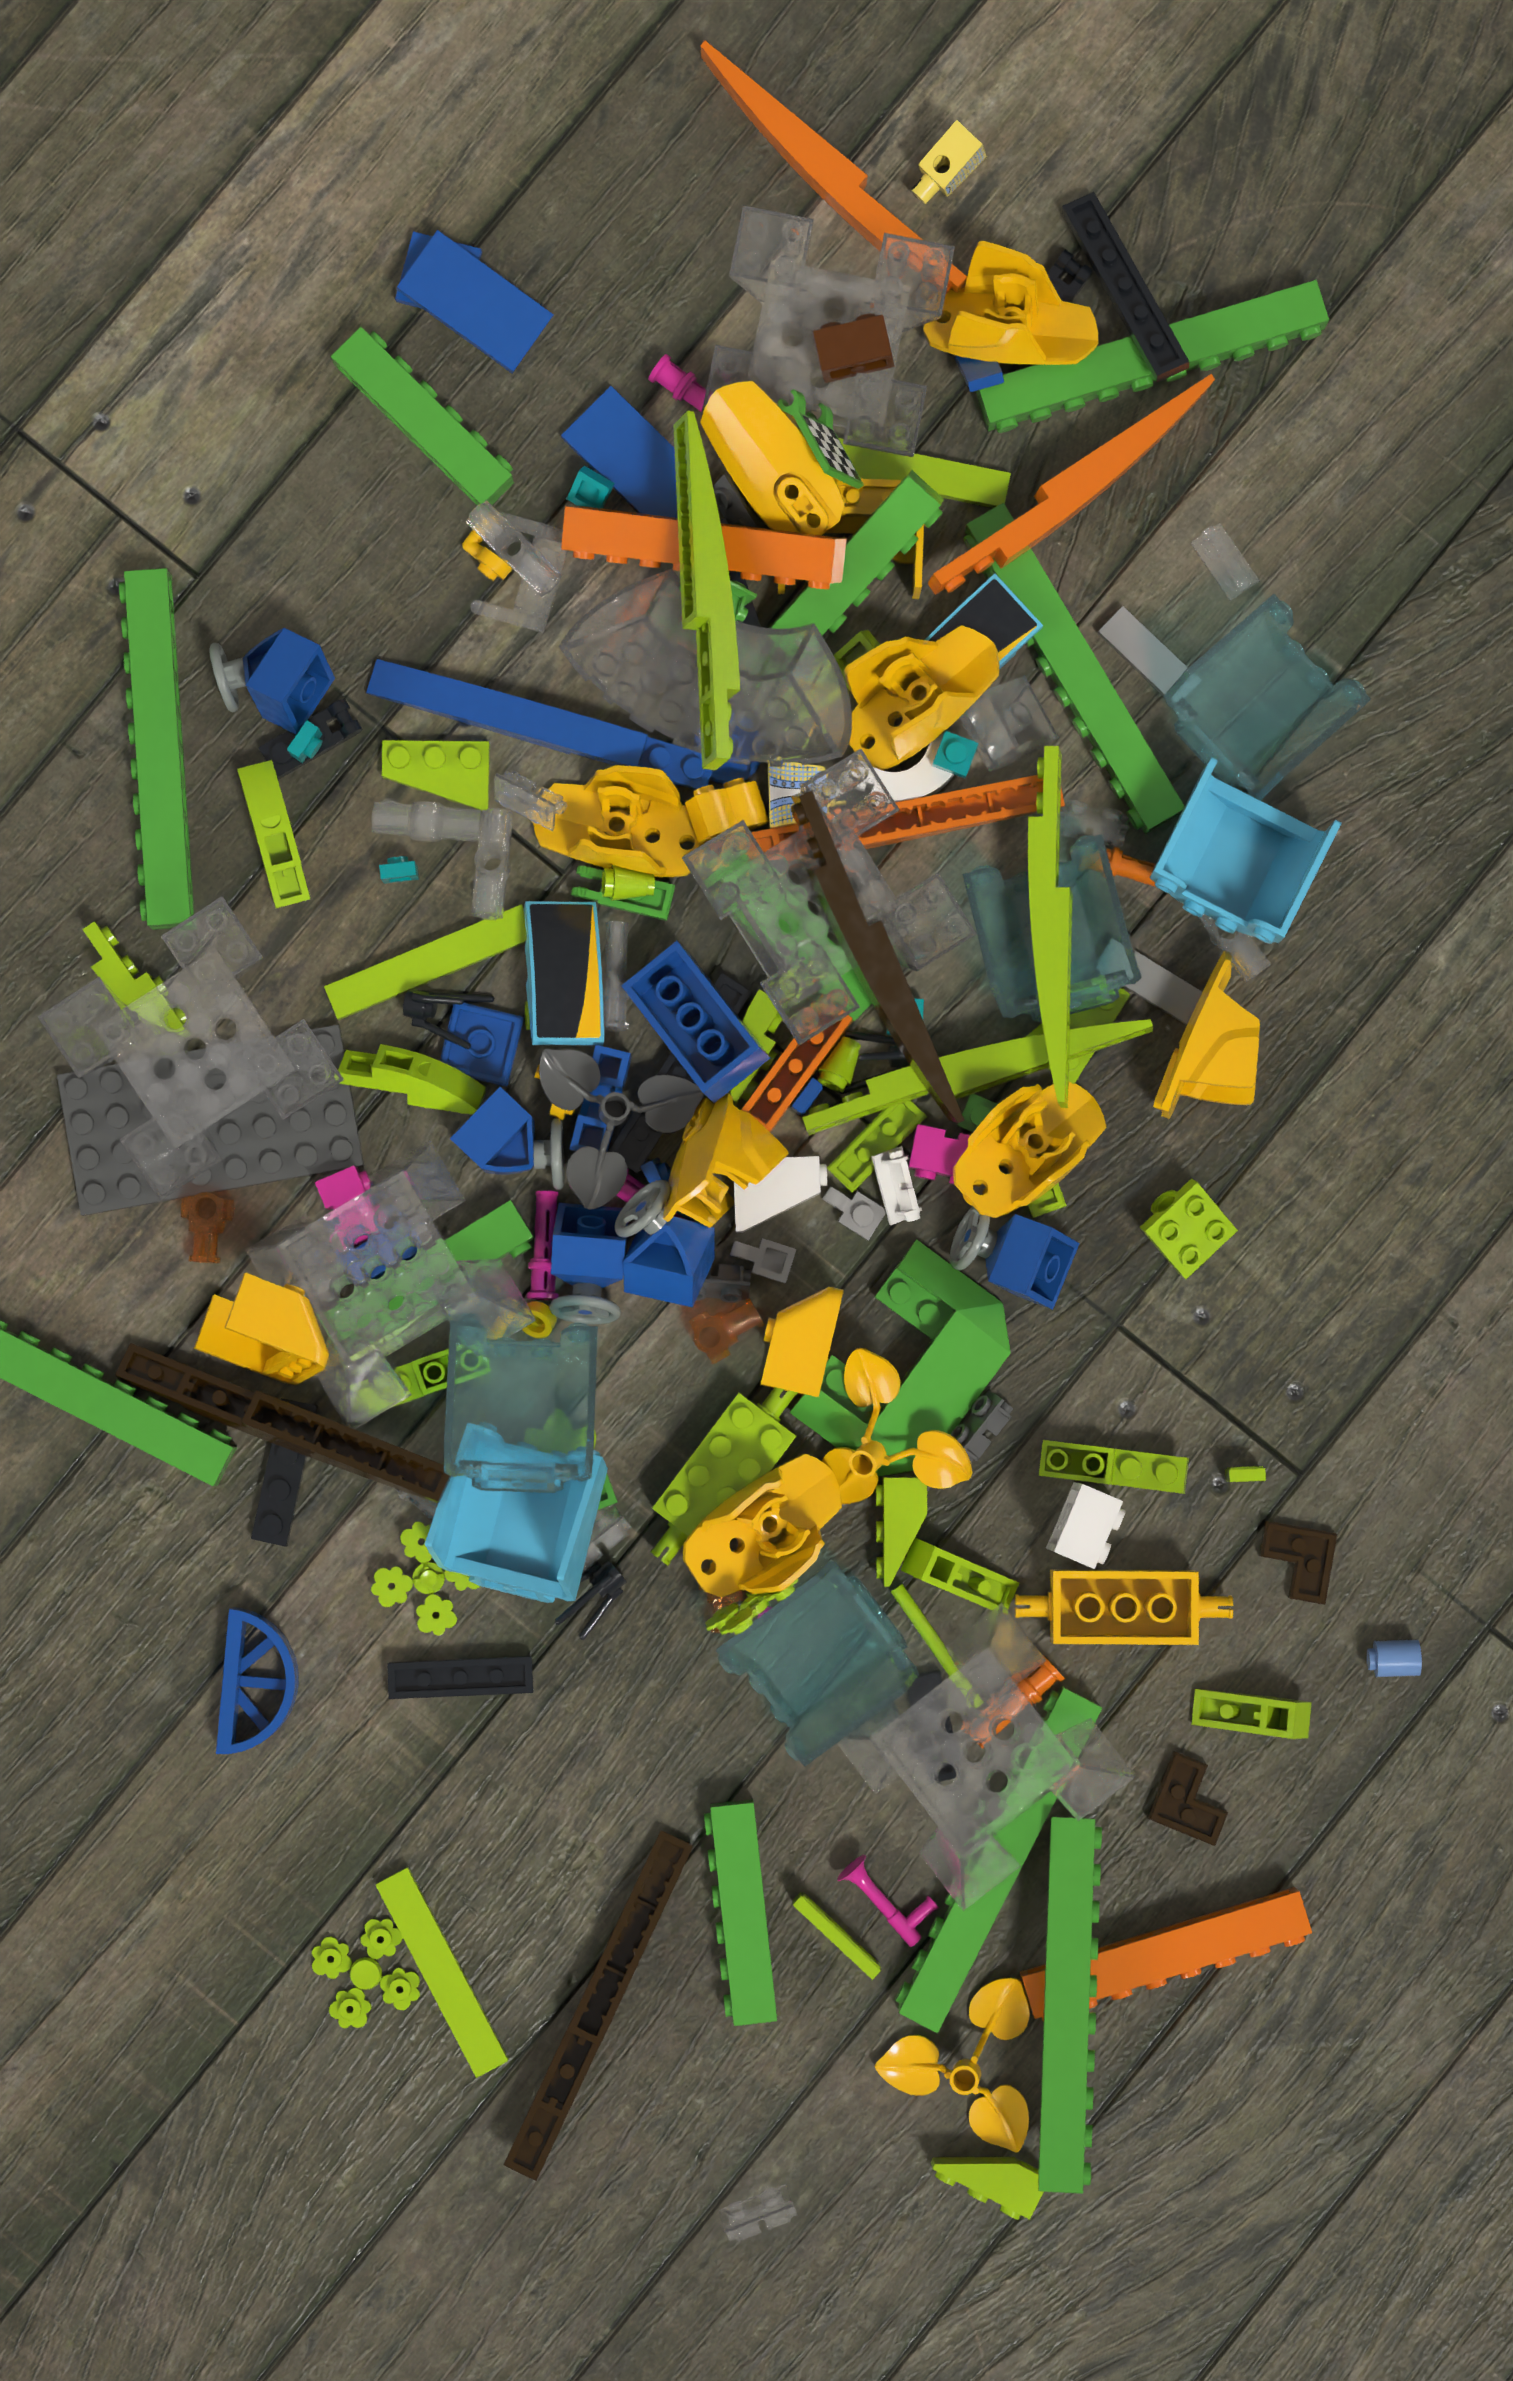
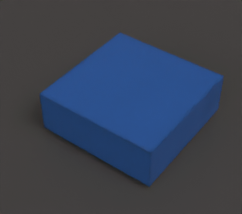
(807, 1097)

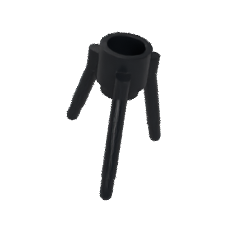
(424, 1004)
(894, 1055)
(605, 1581)

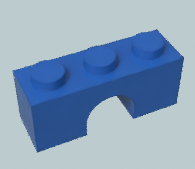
(613, 1075)

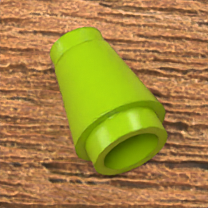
(624, 883)
(840, 1065)

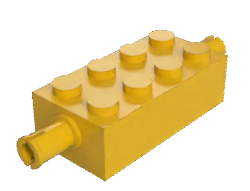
(1124, 1607)

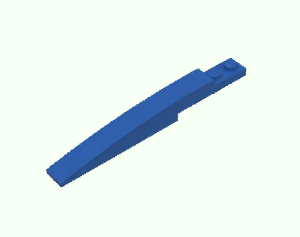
(535, 722)

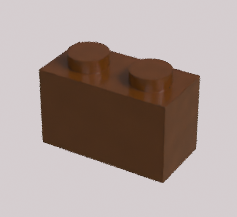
(853, 347)

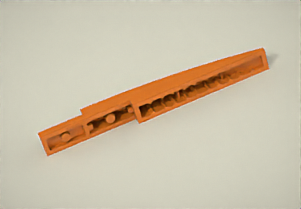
(813, 158)
(1070, 492)
(940, 813)

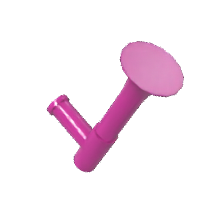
(902, 1925)

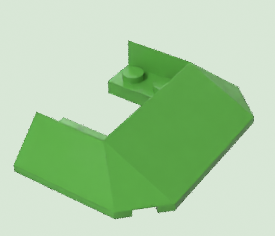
(947, 1377)

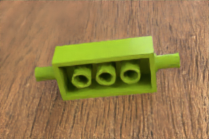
(731, 1456)

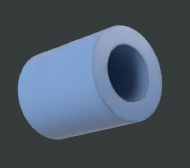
(1395, 1658)

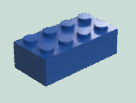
(695, 1022)

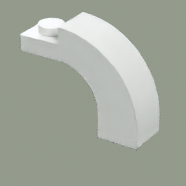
(919, 780)

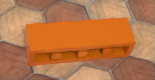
(792, 1074)

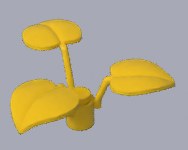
(937, 1461)
(913, 2067)

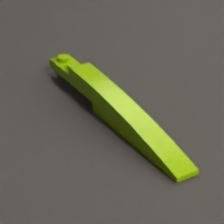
(705, 591)
(1051, 921)
(971, 1071)

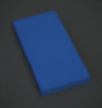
(474, 301)
(627, 452)

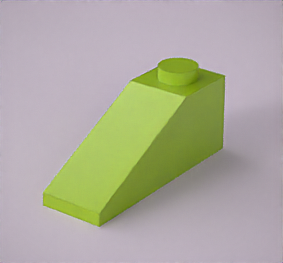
(958, 1575)
(1252, 1714)

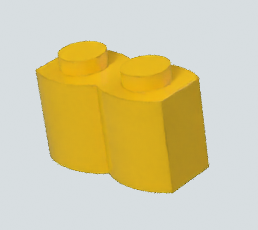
(720, 809)

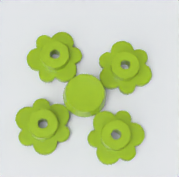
(426, 1578)
(752, 1606)
(365, 1973)

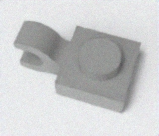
(858, 1214)
(770, 1259)

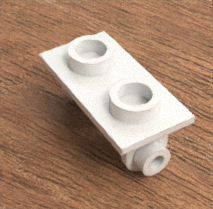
(896, 1186)

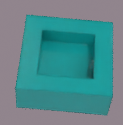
(590, 489)
(306, 742)
(955, 754)
(398, 870)

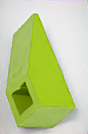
(903, 1514)
(1001, 2179)

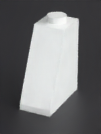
(783, 1188)

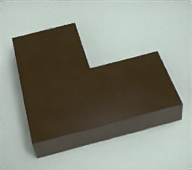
(1312, 1558)
(1176, 1802)

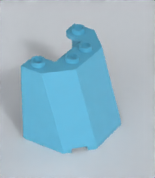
(1240, 860)
(518, 1539)

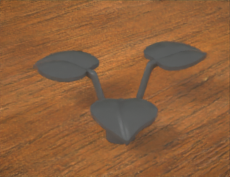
(571, 1077)

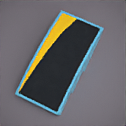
(997, 615)
(564, 973)

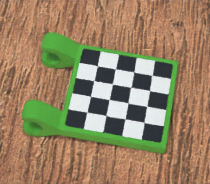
(822, 440)

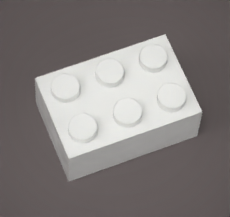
(1086, 1525)

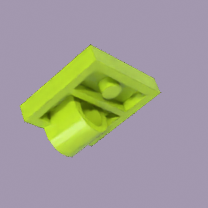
(1187, 1227)

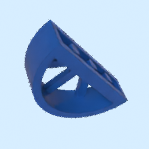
(233, 1680)

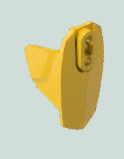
(1011, 314)
(768, 453)
(923, 684)
(615, 815)
(1215, 1051)
(1032, 1141)
(723, 1143)
(775, 1530)

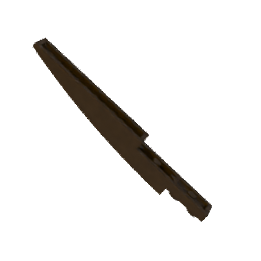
(871, 956)
(284, 1424)
(598, 2005)

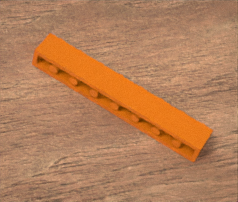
(747, 548)
(1187, 1947)

